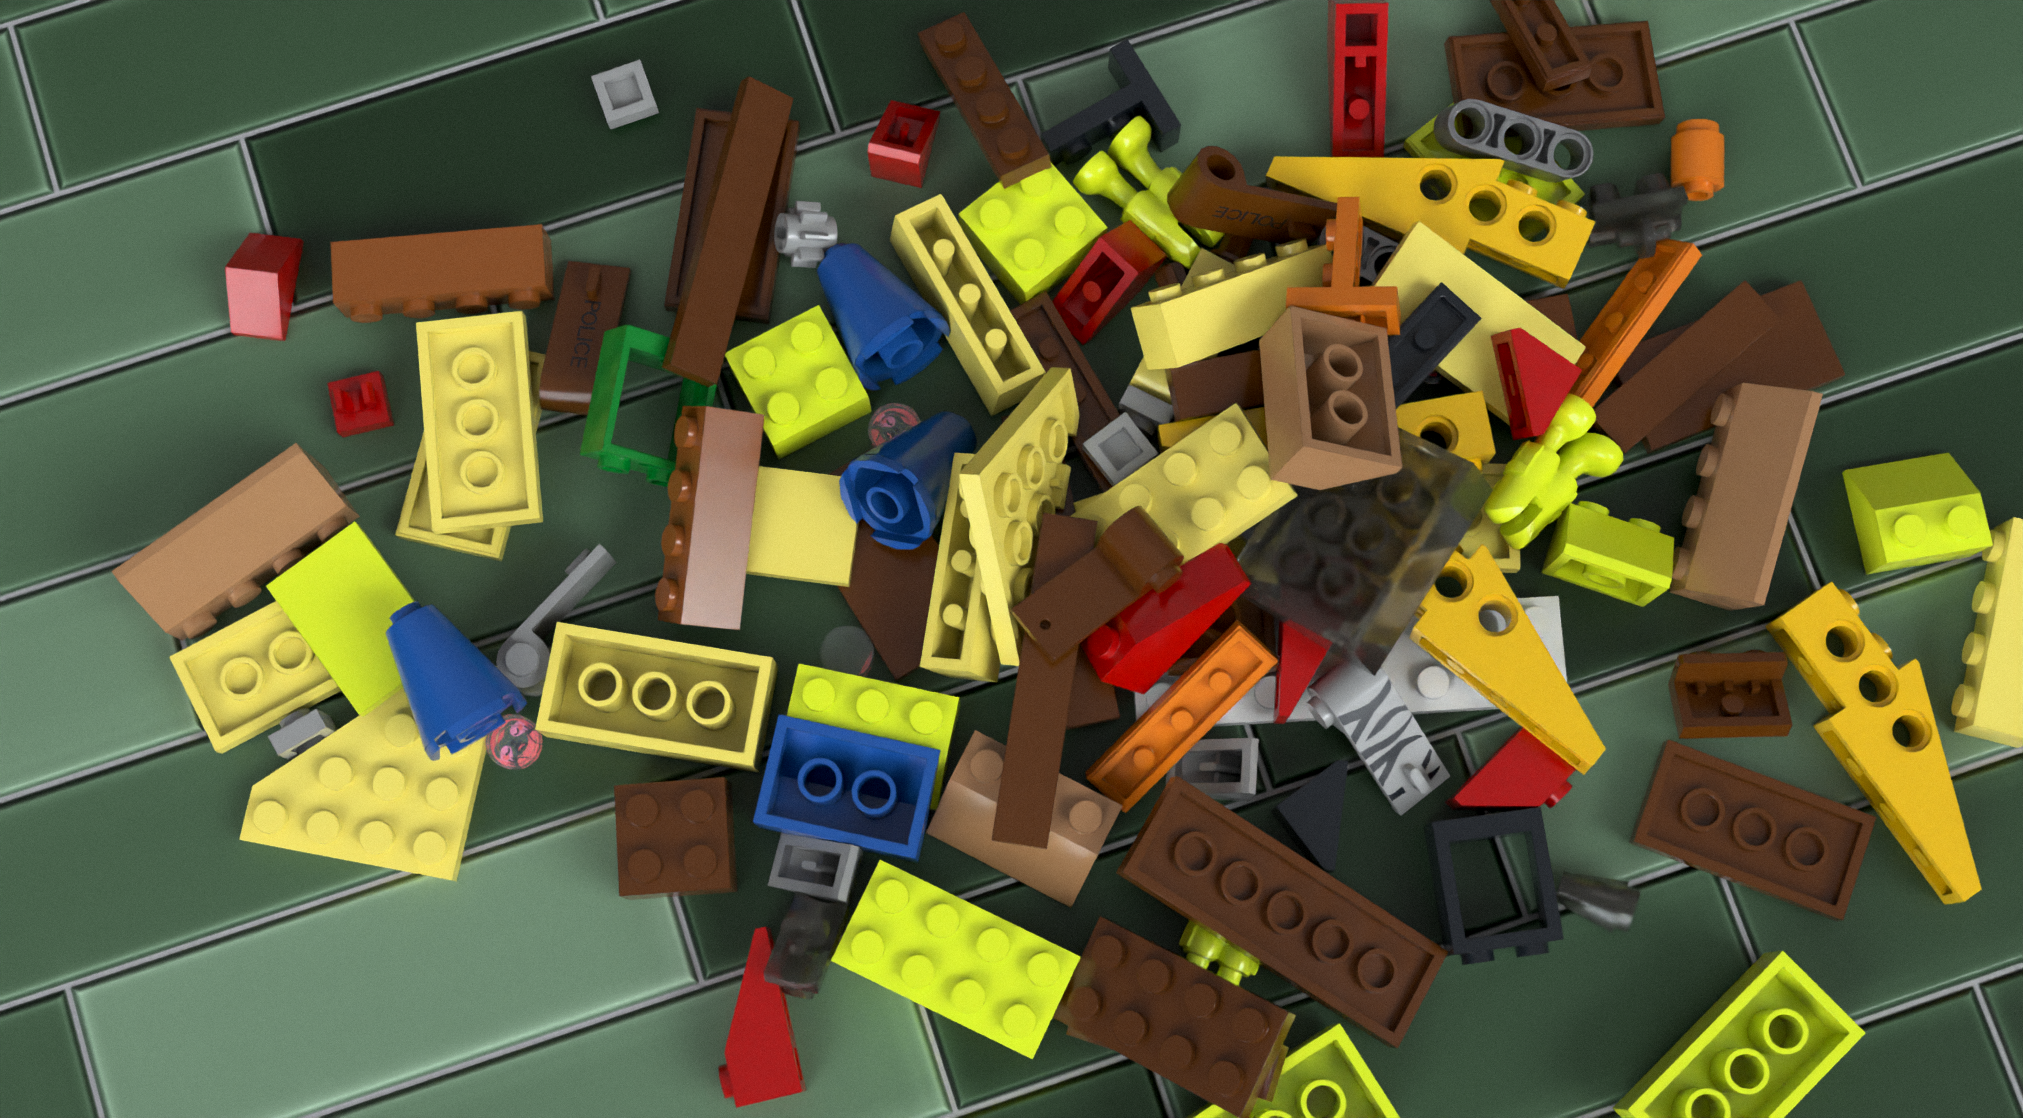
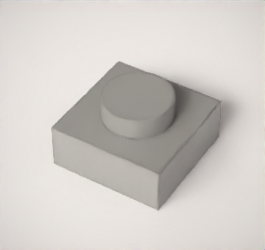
(625, 94)
(1145, 410)
(1119, 449)
(301, 731)

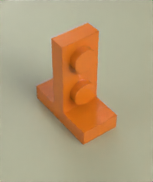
(1341, 279)

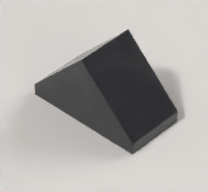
(1315, 814)

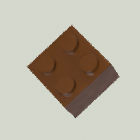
(675, 838)

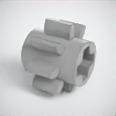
(805, 233)

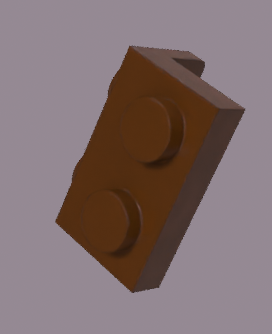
(1730, 695)

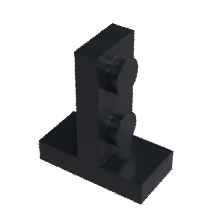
(1137, 97)

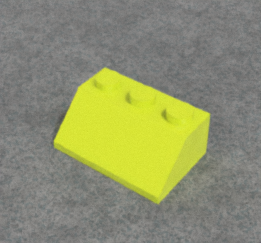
(878, 710)

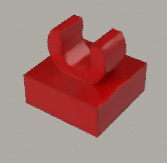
(360, 404)

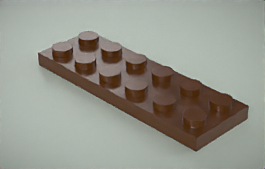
(1282, 912)

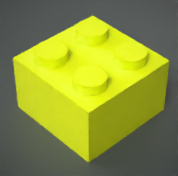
(1032, 232)
(799, 381)

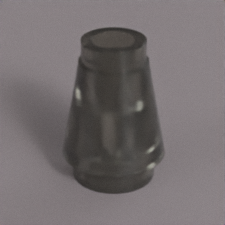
(1599, 899)

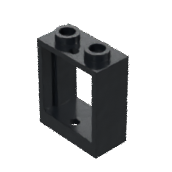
(1526, 822)

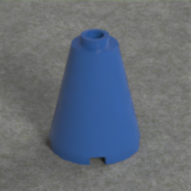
(879, 317)
(906, 480)
(447, 680)

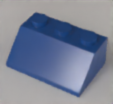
(847, 788)

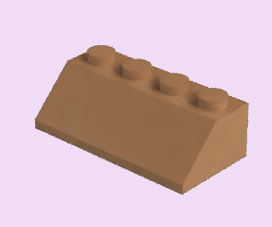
(1744, 495)
(237, 544)

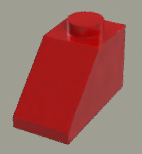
(1107, 280)
(1516, 778)

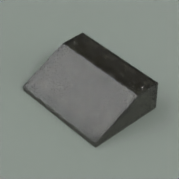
(1365, 553)

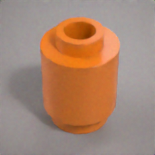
(1698, 158)

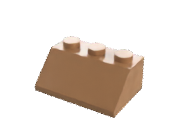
(1328, 400)
(1076, 833)

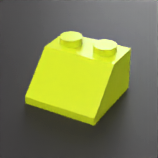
(1915, 513)
(1610, 554)

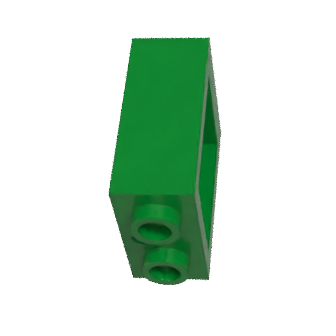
(645, 349)

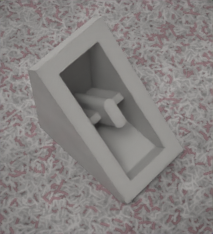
(1221, 768)
(816, 867)

